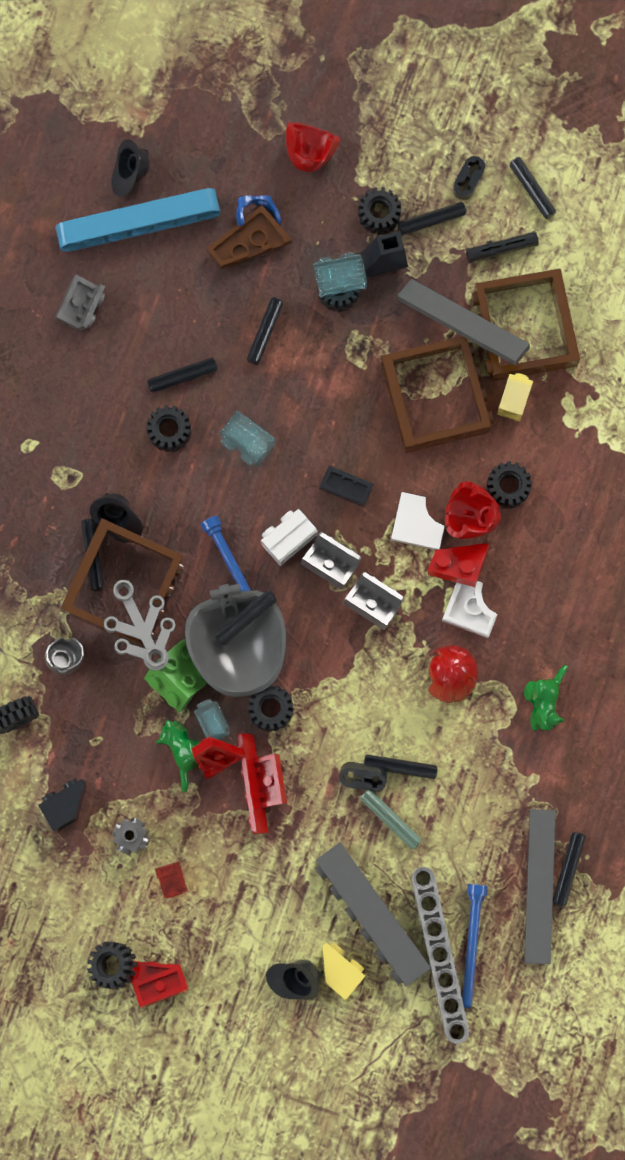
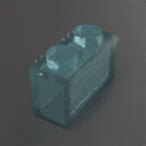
(340, 274)
(247, 438)
(212, 720)

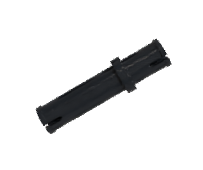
(493, 249)

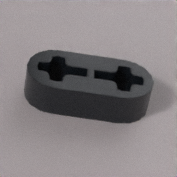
(473, 180)
(363, 776)

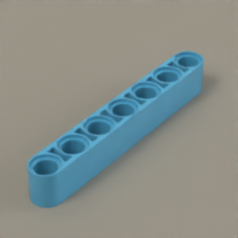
(137, 220)

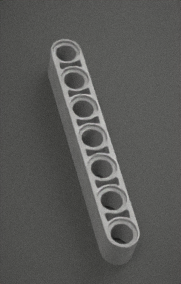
(447, 965)

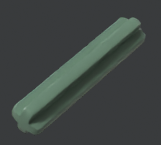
(381, 810)

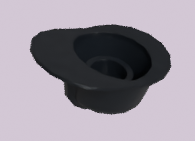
(129, 168)
(116, 510)
(295, 979)

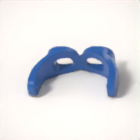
(263, 200)

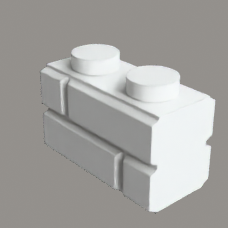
(289, 536)

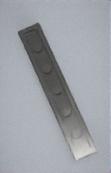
(463, 322)
(539, 886)

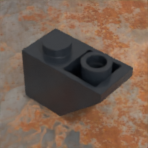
(384, 255)
(65, 806)

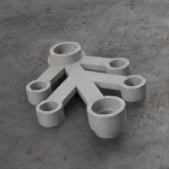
(142, 629)

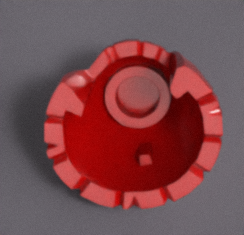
(309, 146)
(471, 512)
(452, 673)

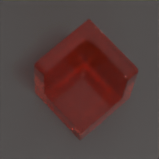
(172, 880)

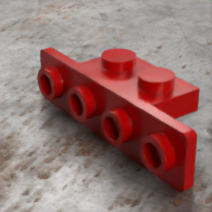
(262, 783)

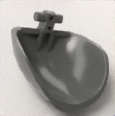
(249, 659)

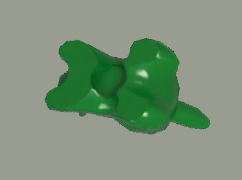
(543, 696)
(176, 737)

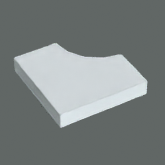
(415, 525)
(469, 611)

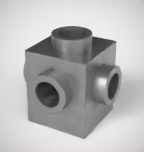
(139, 841)

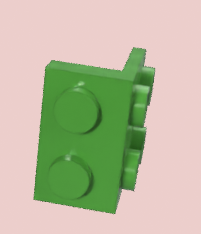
(178, 679)

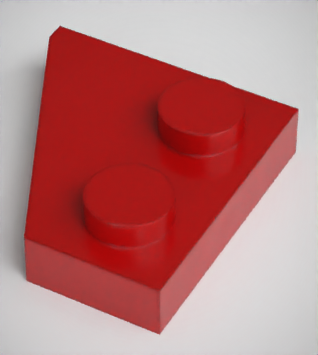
(459, 563)
(215, 756)
(157, 982)

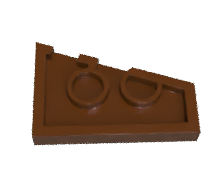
(254, 238)

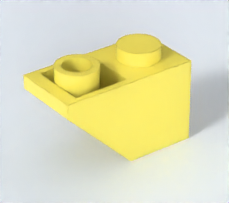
(515, 396)
(340, 973)

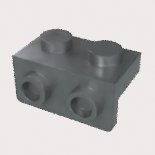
(80, 303)
(331, 560)
(374, 600)

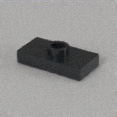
(346, 486)

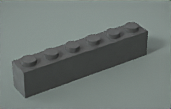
(373, 915)

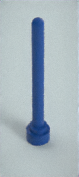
(212, 528)
(476, 895)

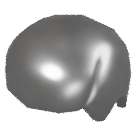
(64, 656)

